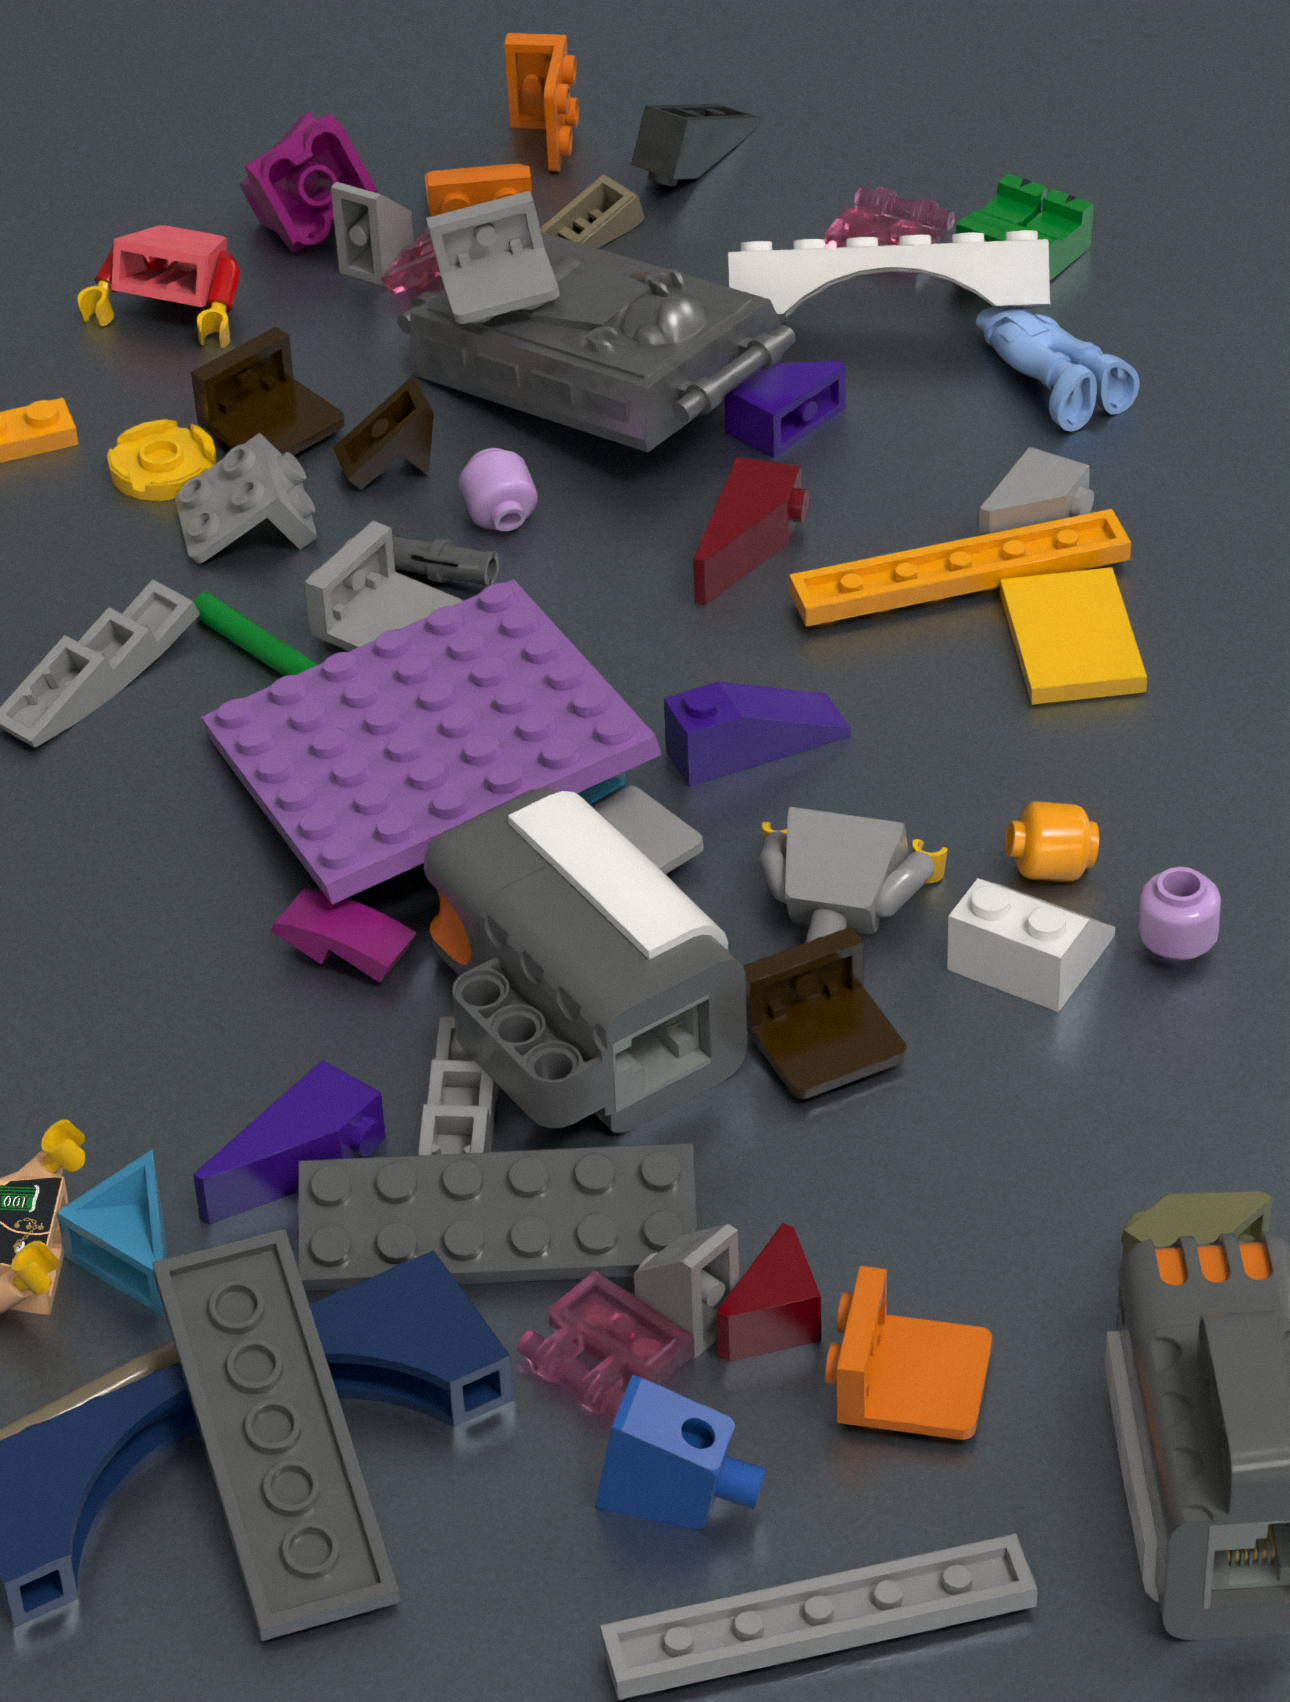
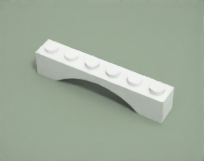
(997, 271)

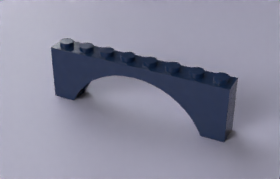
(388, 1340)

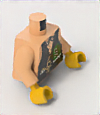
(29, 1221)

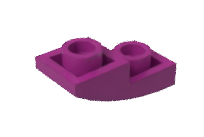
(346, 928)

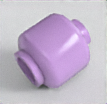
(497, 488)
(1179, 914)

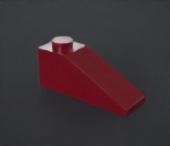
(748, 523)

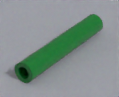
(251, 636)

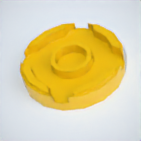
(159, 458)

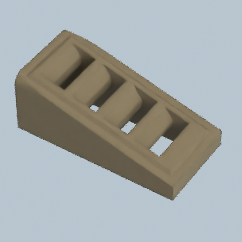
(605, 201)

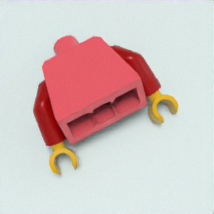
(171, 267)

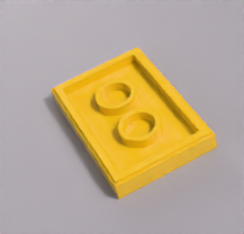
(1072, 636)

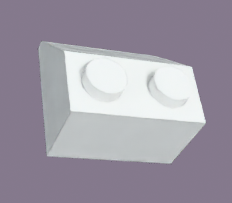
(1023, 943)

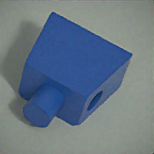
(672, 1459)

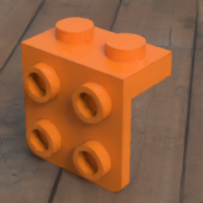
(539, 90)
(471, 186)
(905, 1369)

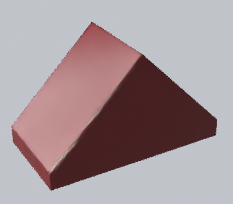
(772, 1303)

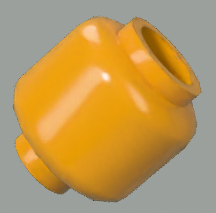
(1052, 841)

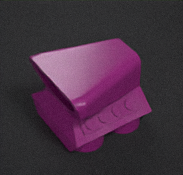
(294, 180)

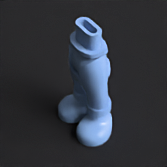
(1067, 366)

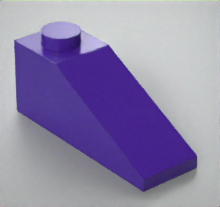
(743, 726)
(316, 1119)

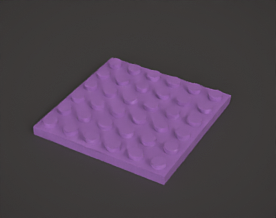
(423, 734)

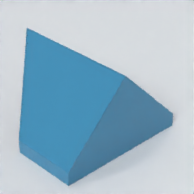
(119, 1231)

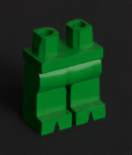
(1029, 206)

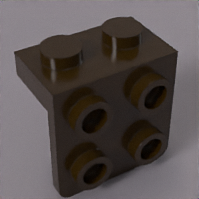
(256, 393)
(816, 1016)

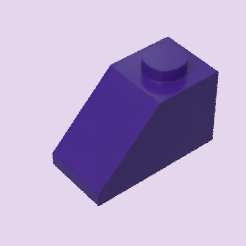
(785, 404)

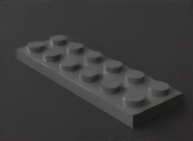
(494, 1213)
(275, 1435)

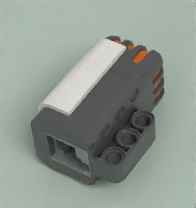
(1207, 1429)

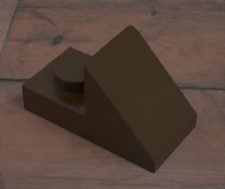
(393, 429)

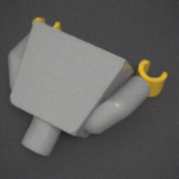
(844, 869)

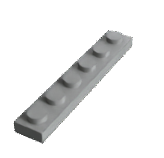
(817, 1616)

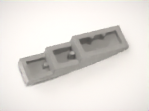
(87, 673)
(459, 1100)

